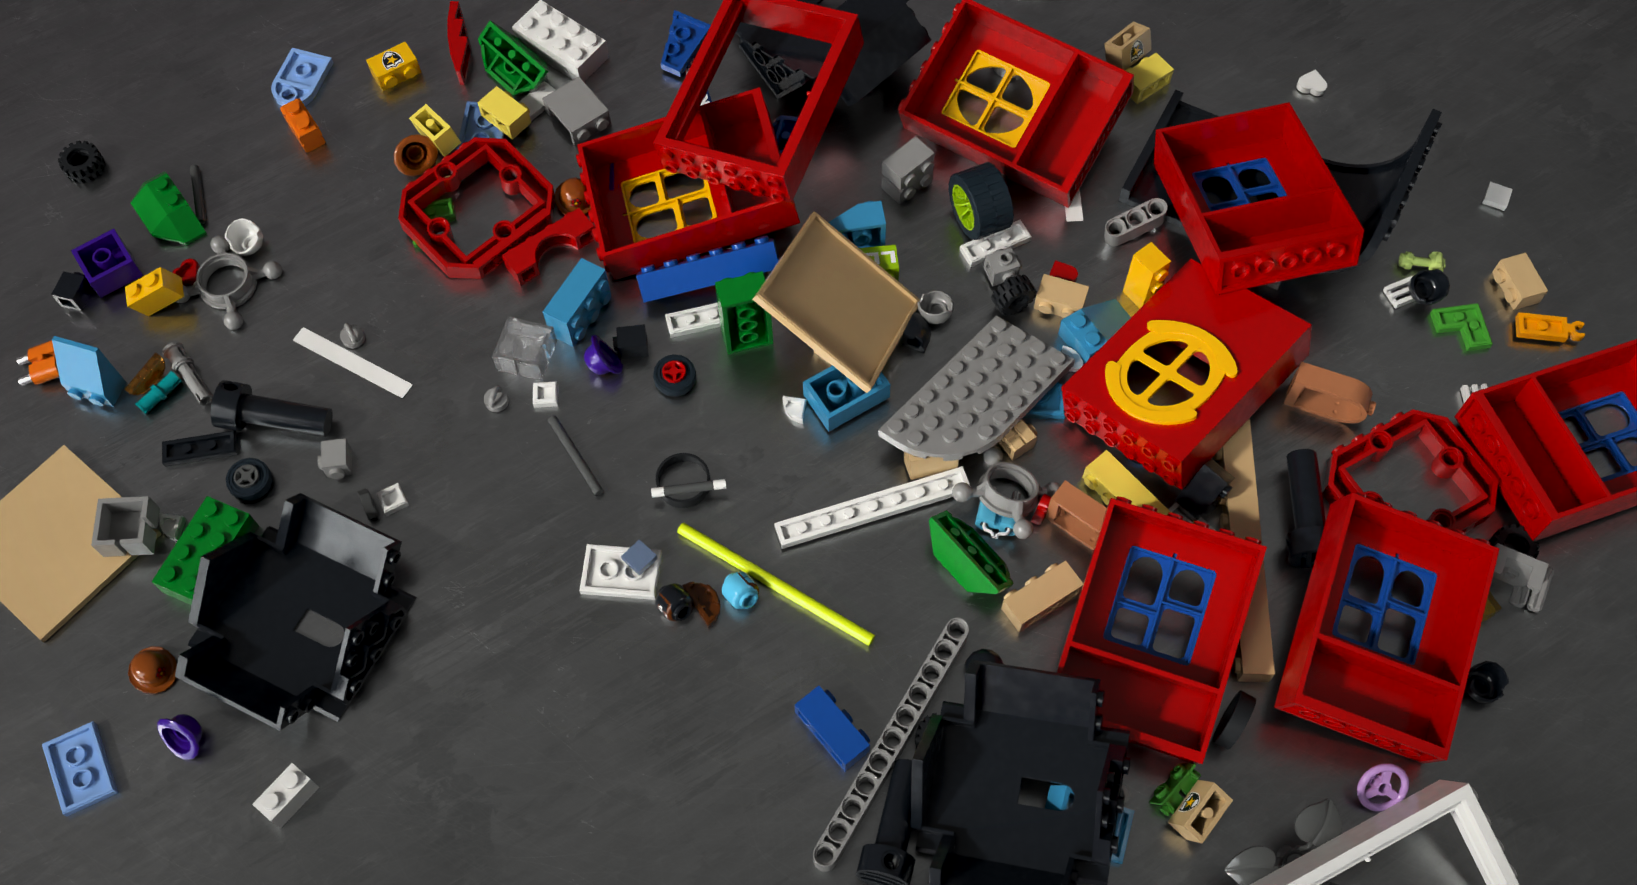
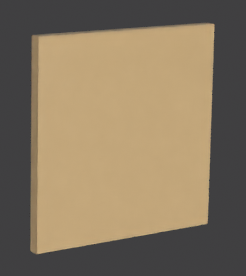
(838, 301)
(47, 543)

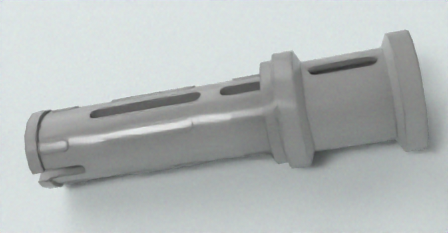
(183, 365)

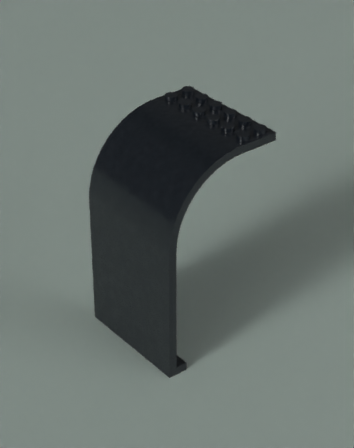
(1371, 189)

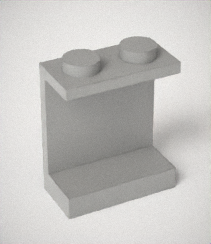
(577, 110)

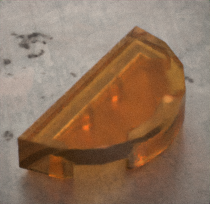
(147, 376)

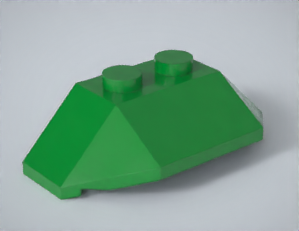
(510, 60)
(166, 211)
(967, 555)

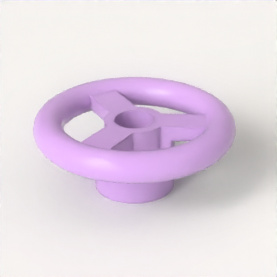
(1378, 781)

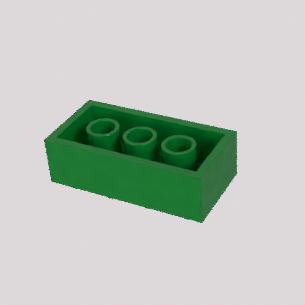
(742, 320)
(208, 530)

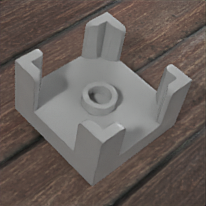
(1521, 572)

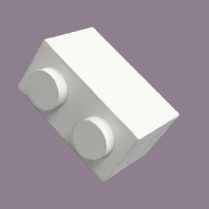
(285, 795)

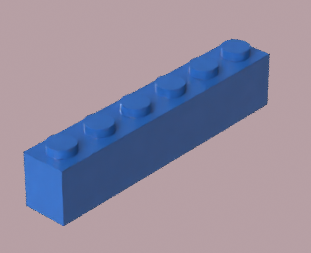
(705, 270)

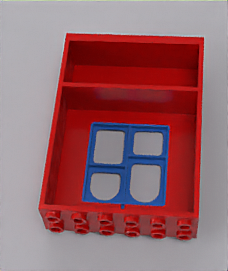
(1268, 240)
(1534, 454)
(1355, 685)
(1155, 696)

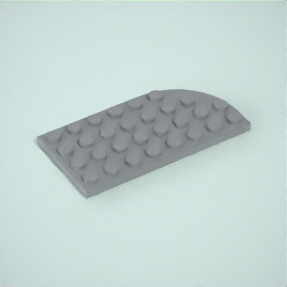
(977, 394)

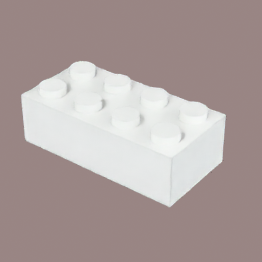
(561, 41)

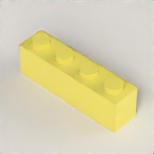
(1112, 479)

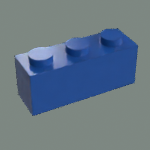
(833, 727)

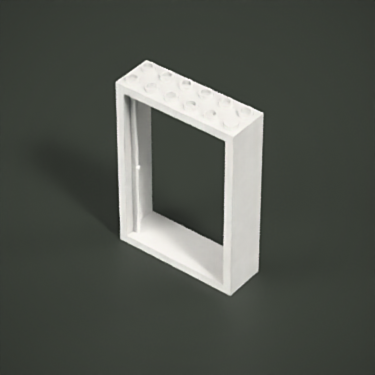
(1394, 825)

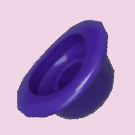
(602, 358)
(181, 735)

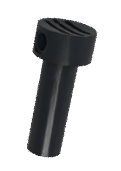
(236, 406)
(1307, 507)
(888, 858)

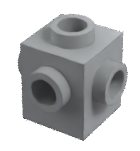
(1002, 266)

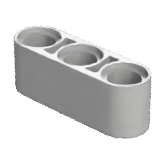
(1140, 213)

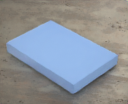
(79, 768)

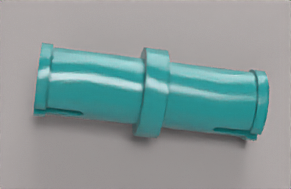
(158, 392)

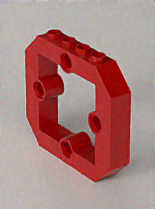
(458, 166)
(1444, 443)

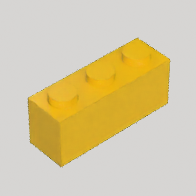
(1146, 274)

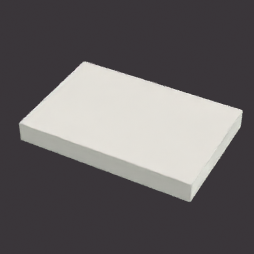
(609, 575)

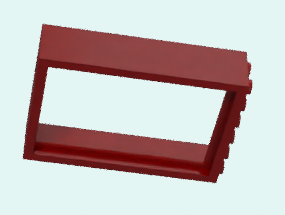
(738, 172)

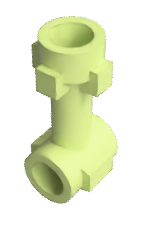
(1434, 261)

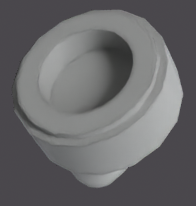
(352, 336)
(496, 399)

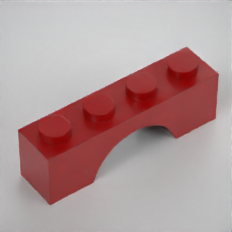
(571, 231)

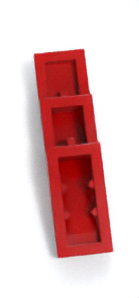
(458, 41)

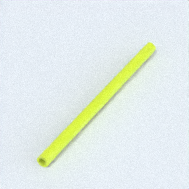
(776, 584)

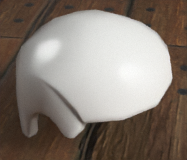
(244, 237)

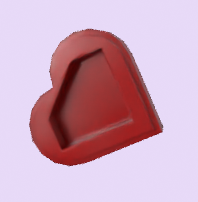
(188, 271)
(1064, 271)
(1041, 510)

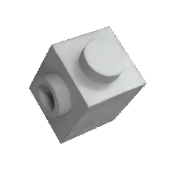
(335, 458)

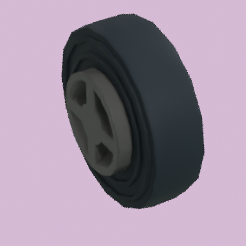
(249, 470)

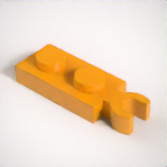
(1547, 327)

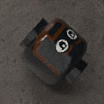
(674, 602)

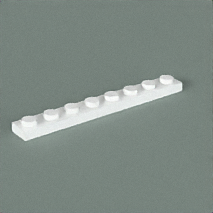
(868, 508)

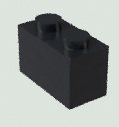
(1205, 489)

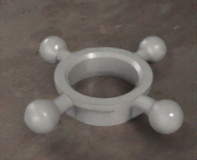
(229, 301)
(1003, 505)

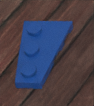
(683, 42)

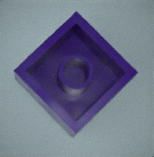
(106, 263)

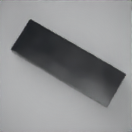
(200, 448)

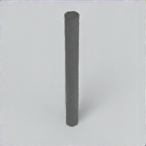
(575, 455)

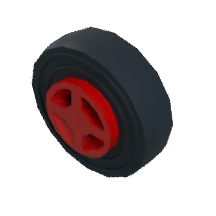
(674, 366)

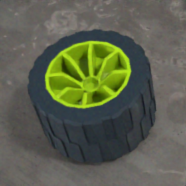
(981, 201)

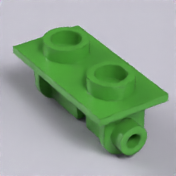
(1167, 794)

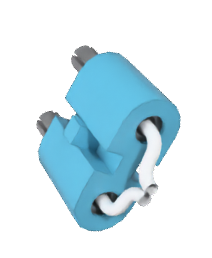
(988, 520)

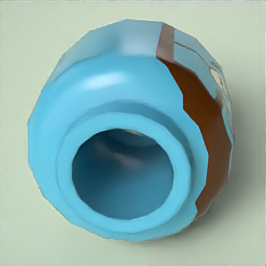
(740, 590)

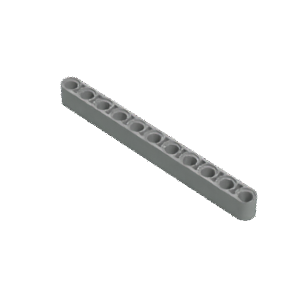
(890, 754)

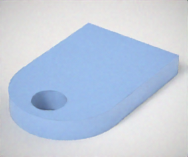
(301, 76)

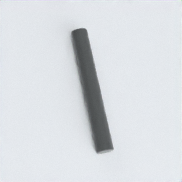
(197, 193)

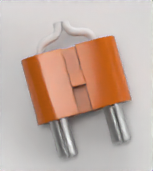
(43, 364)

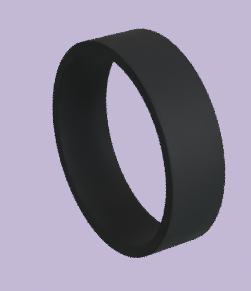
(680, 457)
(1234, 720)

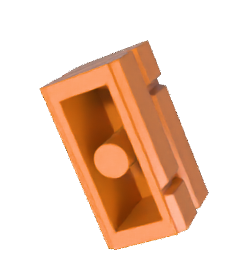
(302, 125)

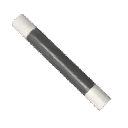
(688, 488)

